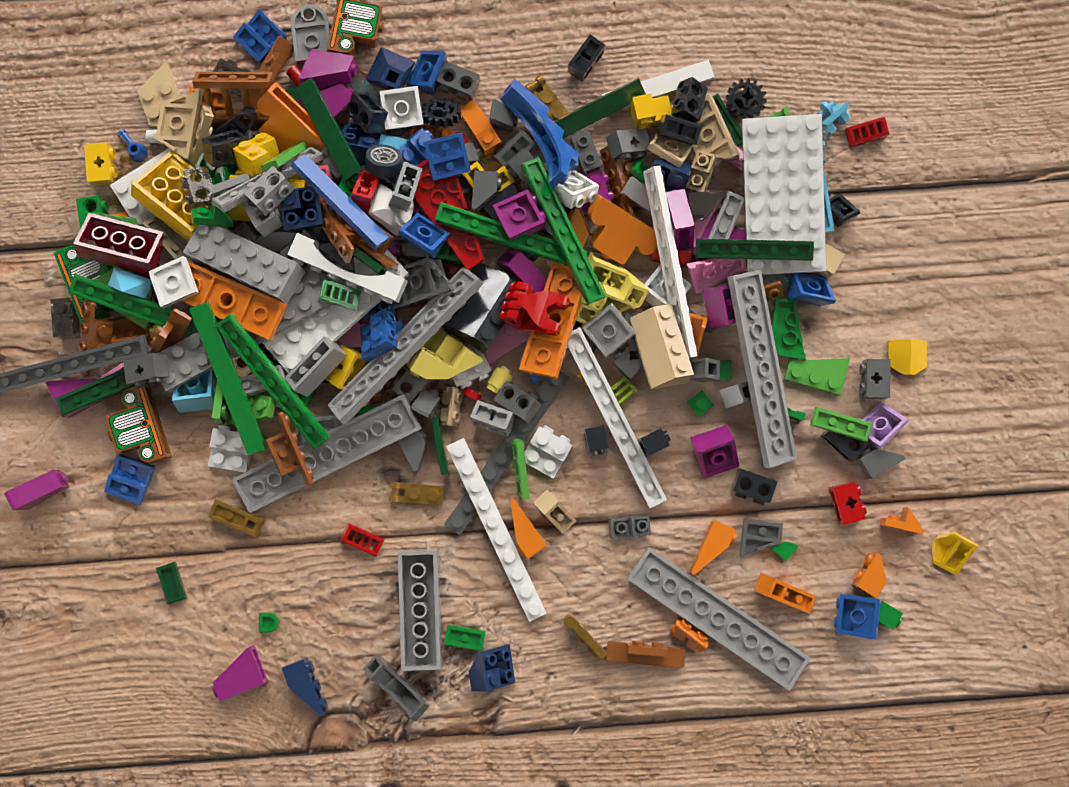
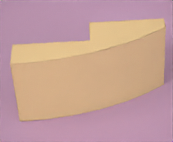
(702, 171)

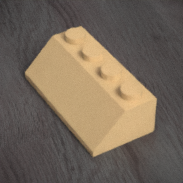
(661, 347)

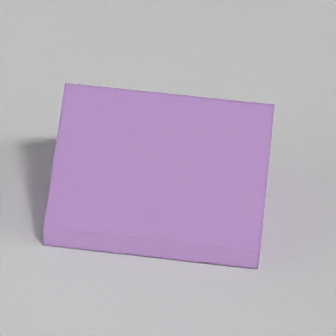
(885, 424)

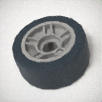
(383, 161)

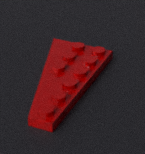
(448, 191)

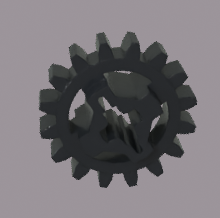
(753, 99)
(441, 113)

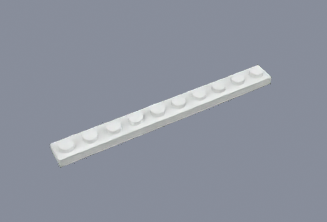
(669, 255)
(615, 419)
(496, 529)

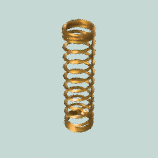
(123, 158)

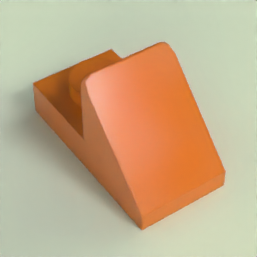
(907, 522)

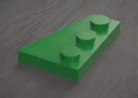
(787, 330)

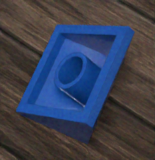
(427, 71)
(424, 235)
(810, 289)

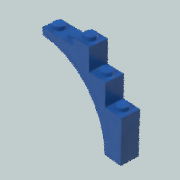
(533, 113)

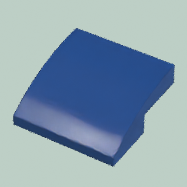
(259, 35)
(447, 156)
(129, 479)

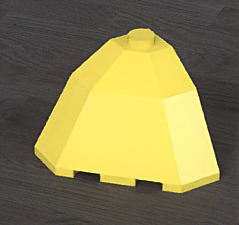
(618, 285)
(443, 357)

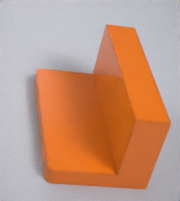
(698, 324)

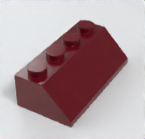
(119, 243)

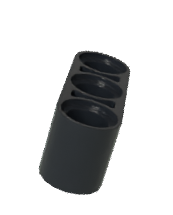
(238, 121)

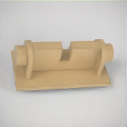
(452, 397)

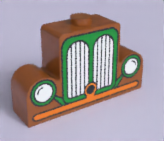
(355, 24)
(139, 426)

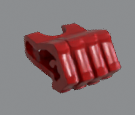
(530, 310)

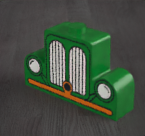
(71, 264)

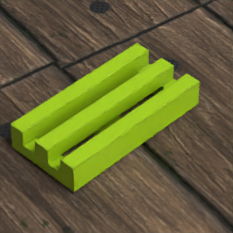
(628, 384)

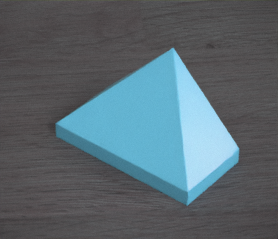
(130, 283)

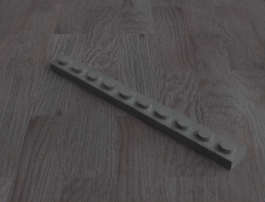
(74, 363)
(503, 454)

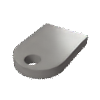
(309, 33)

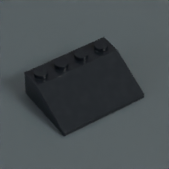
(479, 317)

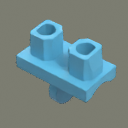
(833, 112)

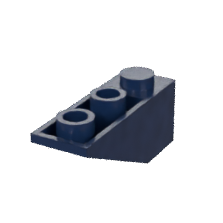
(302, 681)

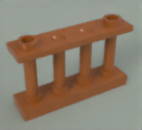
(232, 80)

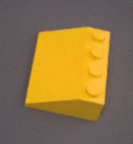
(163, 196)

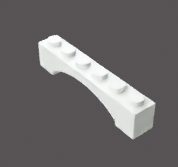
(388, 286)

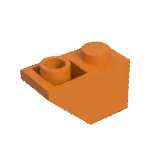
(579, 225)
(872, 576)

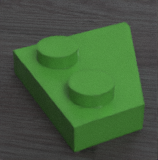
(220, 412)

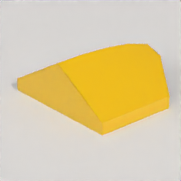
(907, 355)
(952, 551)

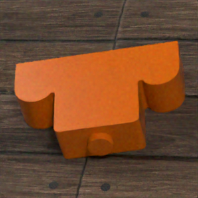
(287, 120)
(619, 231)

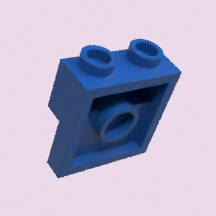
(414, 149)
(378, 335)
(857, 616)

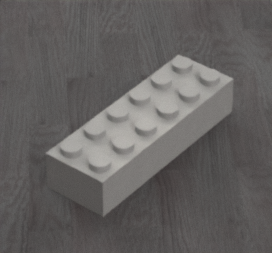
(245, 262)
(420, 610)

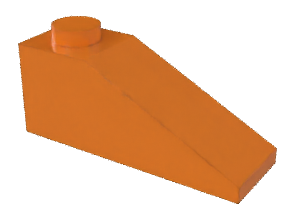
(480, 128)
(527, 536)
(715, 541)
(785, 593)

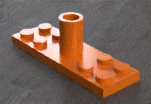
(251, 308)
(546, 352)

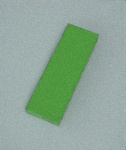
(284, 156)
(841, 424)
(520, 468)

